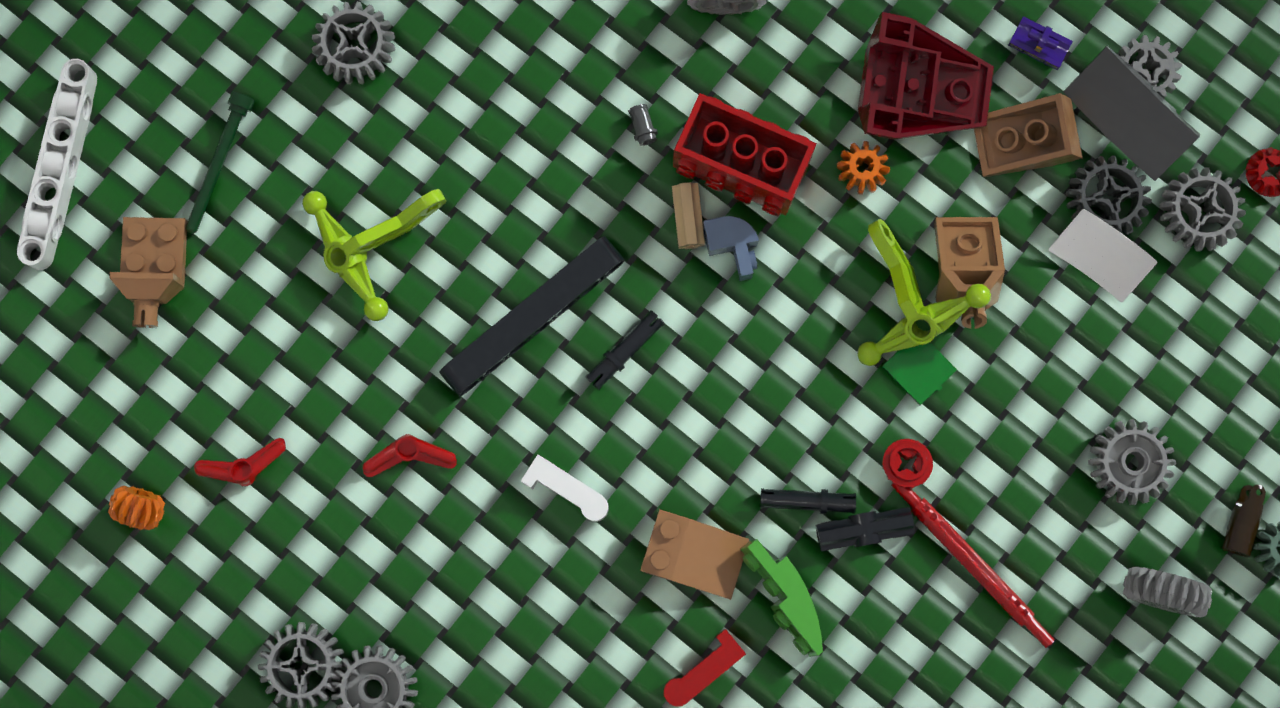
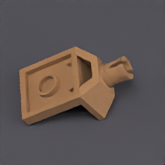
(969, 255)
(151, 265)

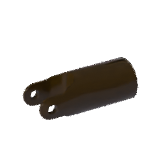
(1244, 522)

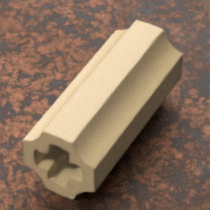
(688, 215)

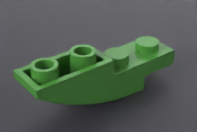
(795, 607)

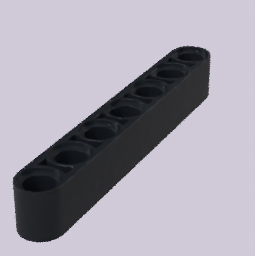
(531, 316)

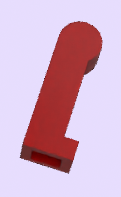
(681, 690)

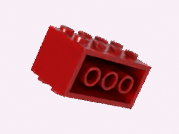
(742, 155)

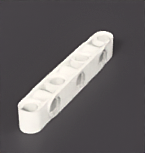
(57, 164)

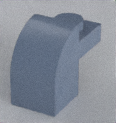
(735, 235)

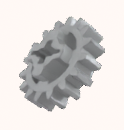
(1156, 59)

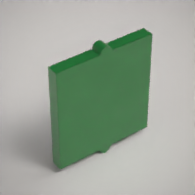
(919, 370)

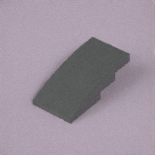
(1131, 113)

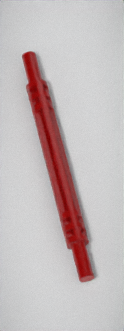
(974, 564)

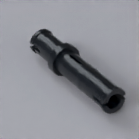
(615, 360)
(807, 500)

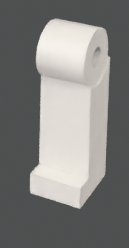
(591, 503)

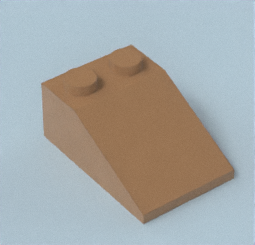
(1029, 136)
(694, 554)

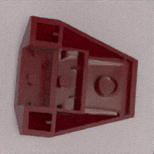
(920, 82)

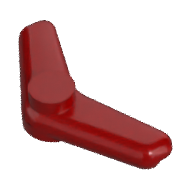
(408, 449)
(241, 470)

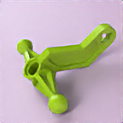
(340, 243)
(938, 315)

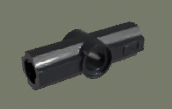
(865, 529)

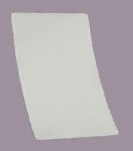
(1103, 254)

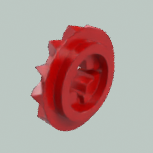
(1257, 167)
(908, 450)

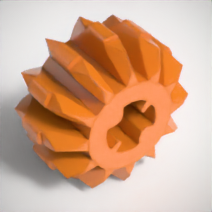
(859, 157)
(136, 507)

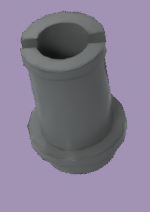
(642, 124)

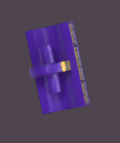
(1040, 43)

